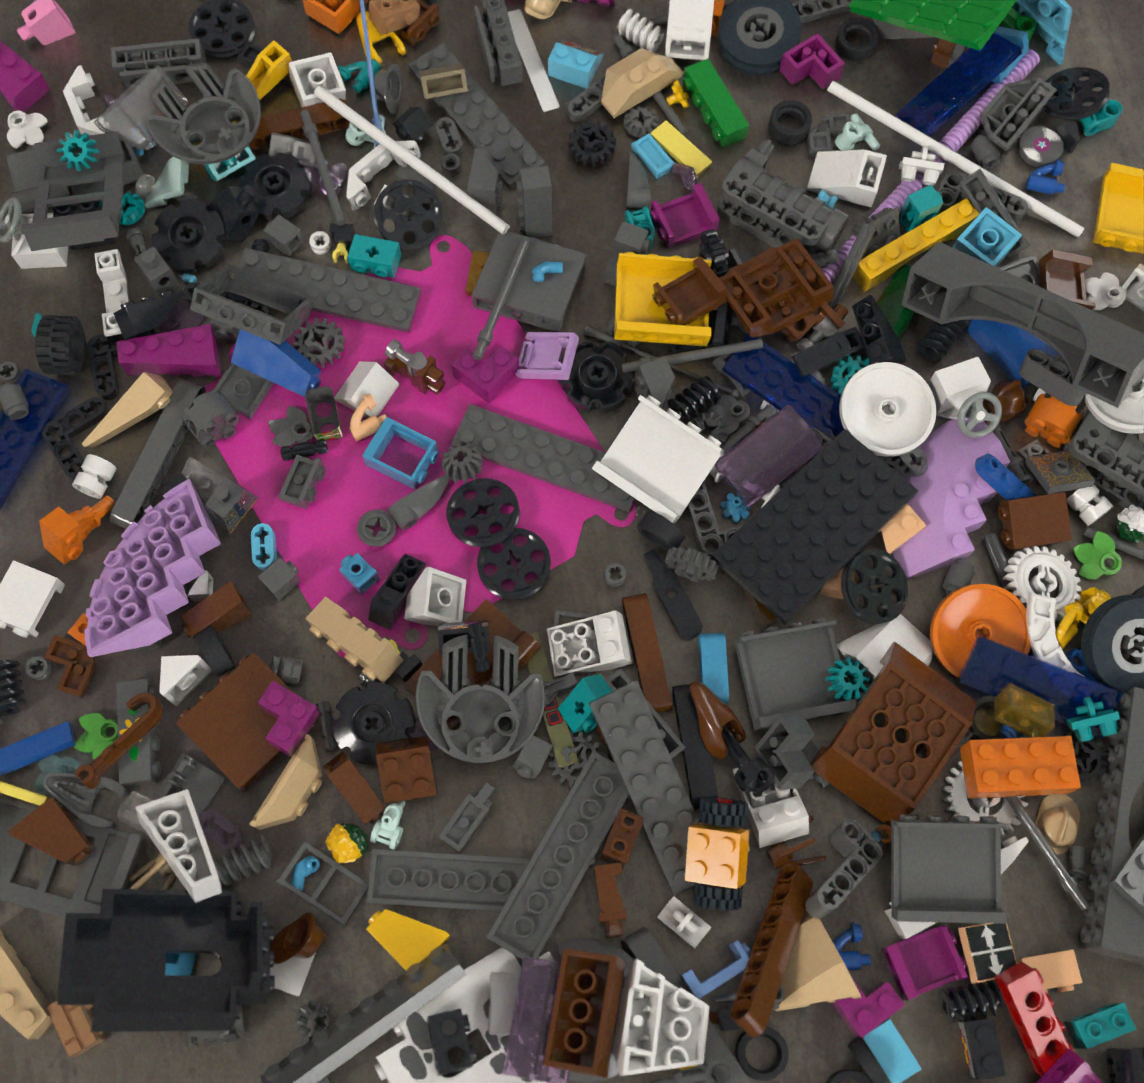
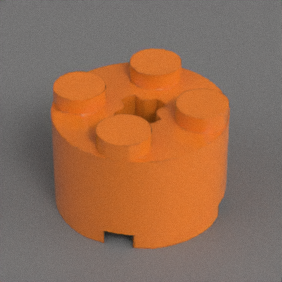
(1052, 420)

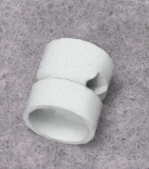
(94, 475)
(1089, 512)

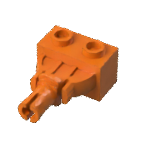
(65, 532)

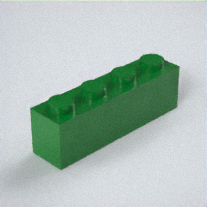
(715, 103)

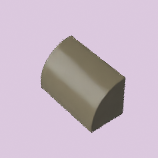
(443, 81)

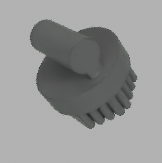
(287, 668)

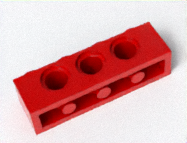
(1014, 986)

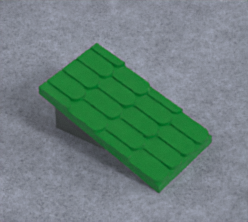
(956, 21)

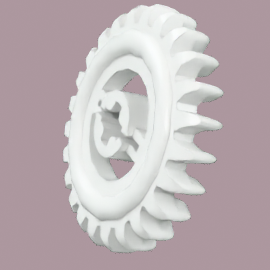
(1044, 581)
(961, 807)

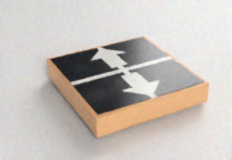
(987, 950)

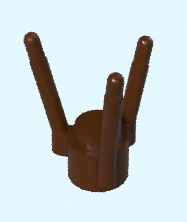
(780, 855)

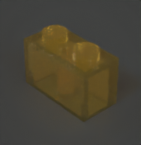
(1024, 712)

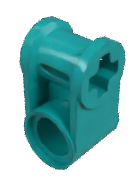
(1103, 119)
(641, 219)

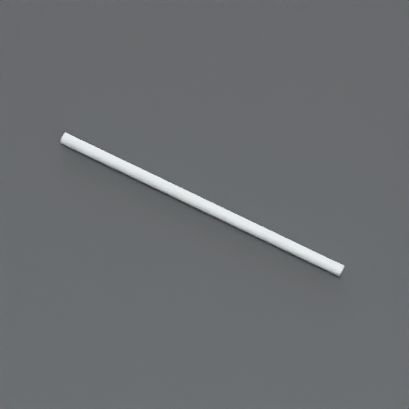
(951, 156)

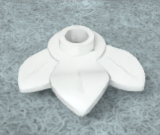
(25, 128)
(1101, 290)

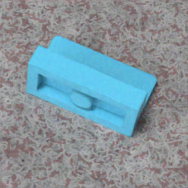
(892, 1052)

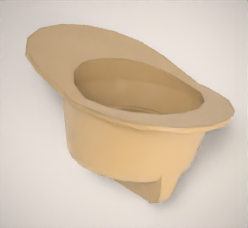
(542, 8)
(1058, 821)

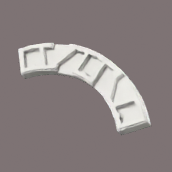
(1042, 631)

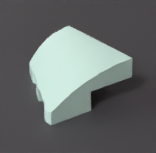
(169, 183)

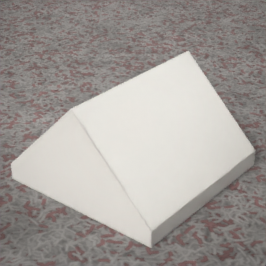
(367, 379)
(181, 676)

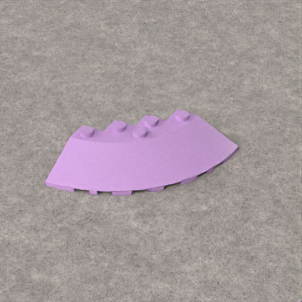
(948, 498)
(148, 573)

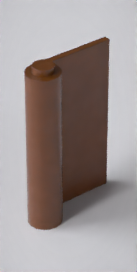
(499, 626)

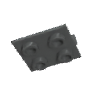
(886, 230)
(195, 777)

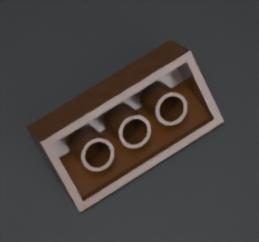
(584, 1013)

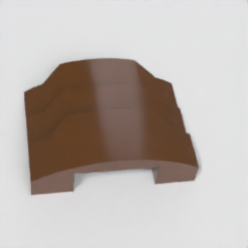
(776, 288)

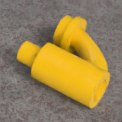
(1068, 626)

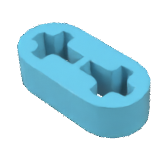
(258, 546)

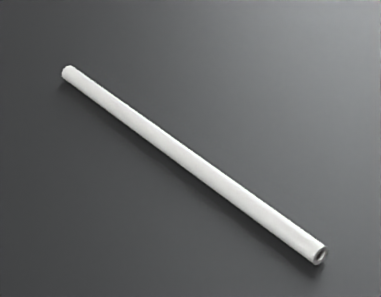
(412, 160)

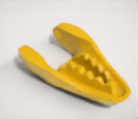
(375, 36)

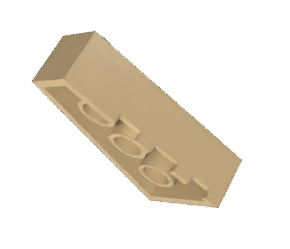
(20, 999)

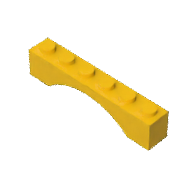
(268, 69)
(888, 259)

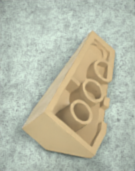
(141, 400)

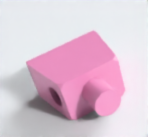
(45, 22)

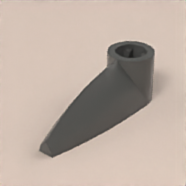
(637, 184)
(416, 504)

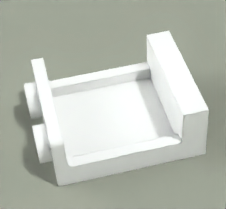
(25, 597)

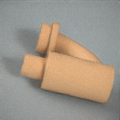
(369, 426)

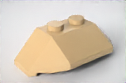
(637, 79)
(292, 788)

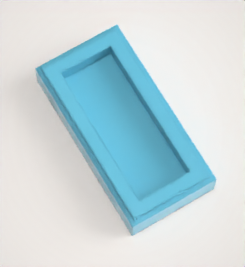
(652, 156)

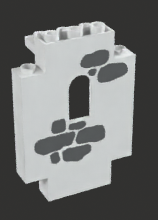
(414, 1059)

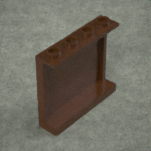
(233, 726)

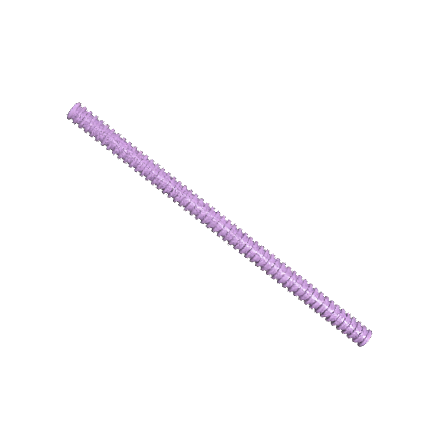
(953, 140)

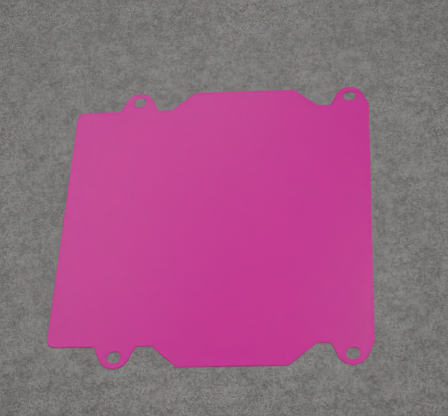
(327, 530)

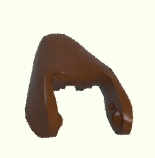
(712, 717)

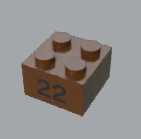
(406, 769)

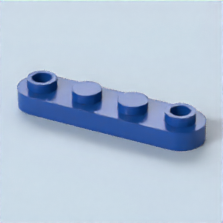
(1001, 478)

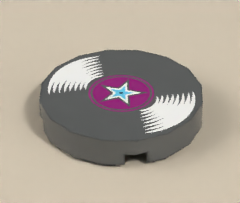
(1040, 146)

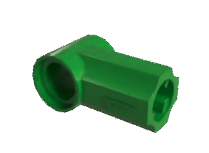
(1016, 21)

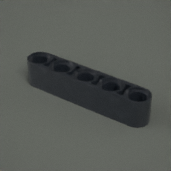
(696, 757)

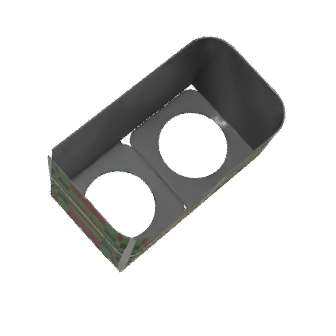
(318, 396)

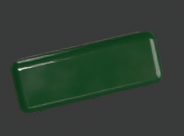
(891, 302)

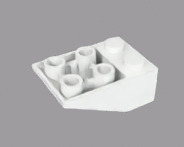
(689, 29)
(848, 175)
(582, 649)
(775, 814)

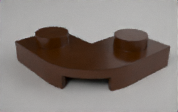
(78, 665)

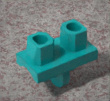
(1105, 719)

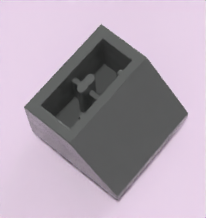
(655, 380)

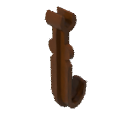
(91, 773)

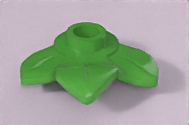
(1094, 556)
(96, 736)

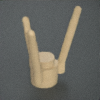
(158, 864)

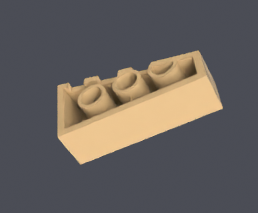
(354, 639)

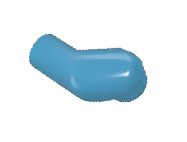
(546, 267)
(303, 869)

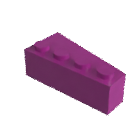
(20, 81)
(173, 353)

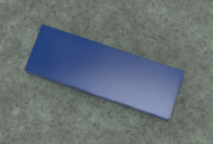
(36, 747)

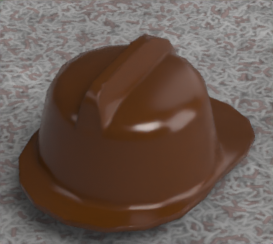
(1011, 398)
(298, 939)

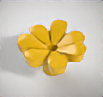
(678, 95)

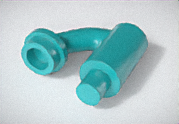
(362, 79)

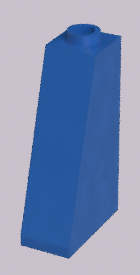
(1006, 345)
(276, 363)

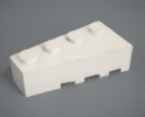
(180, 839)

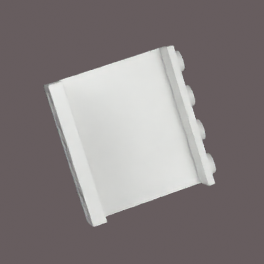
(659, 459)

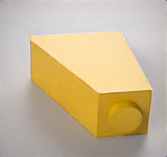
(404, 937)

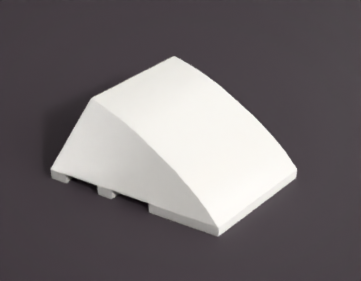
(874, 642)
(657, 1024)

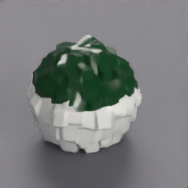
(1131, 524)

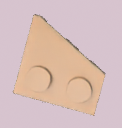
(901, 529)

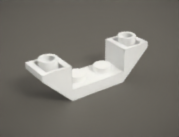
(76, 90)
(370, 165)
(115, 287)

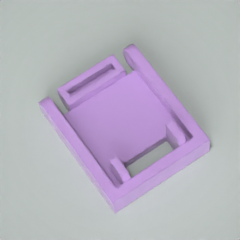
(544, 356)

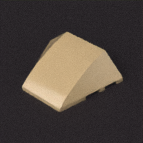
(815, 969)

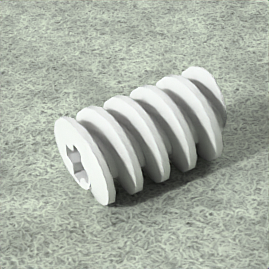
(638, 31)

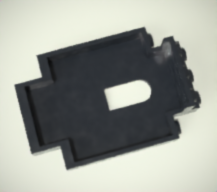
(121, 952)

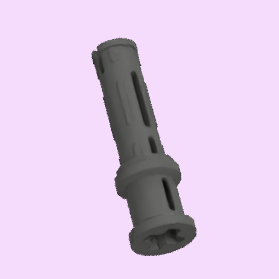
(1016, 462)

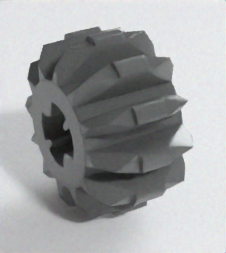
(462, 463)

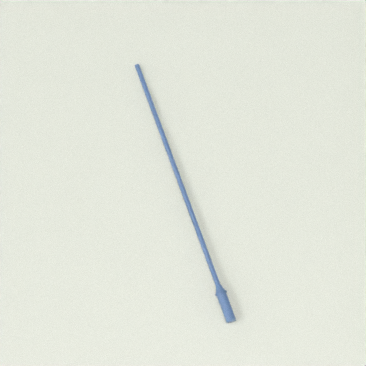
(376, 121)

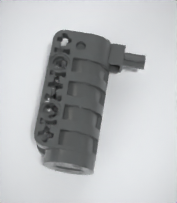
(777, 206)
(1111, 455)

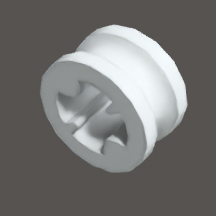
(322, 249)

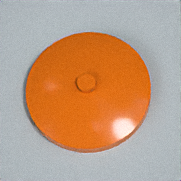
(974, 612)

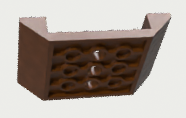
(869, 761)

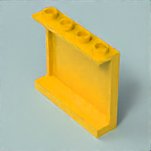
(1121, 209)
(637, 313)

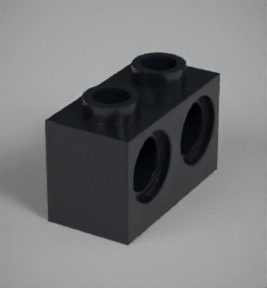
(443, 1043)

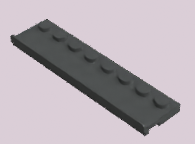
(369, 1020)

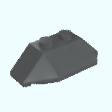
(1015, 110)

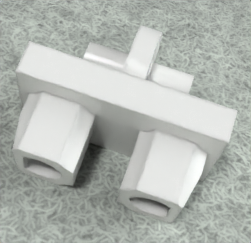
(930, 169)
(684, 922)

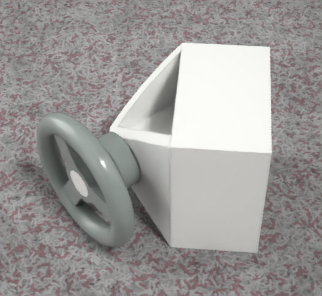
(13, 219)
(960, 396)

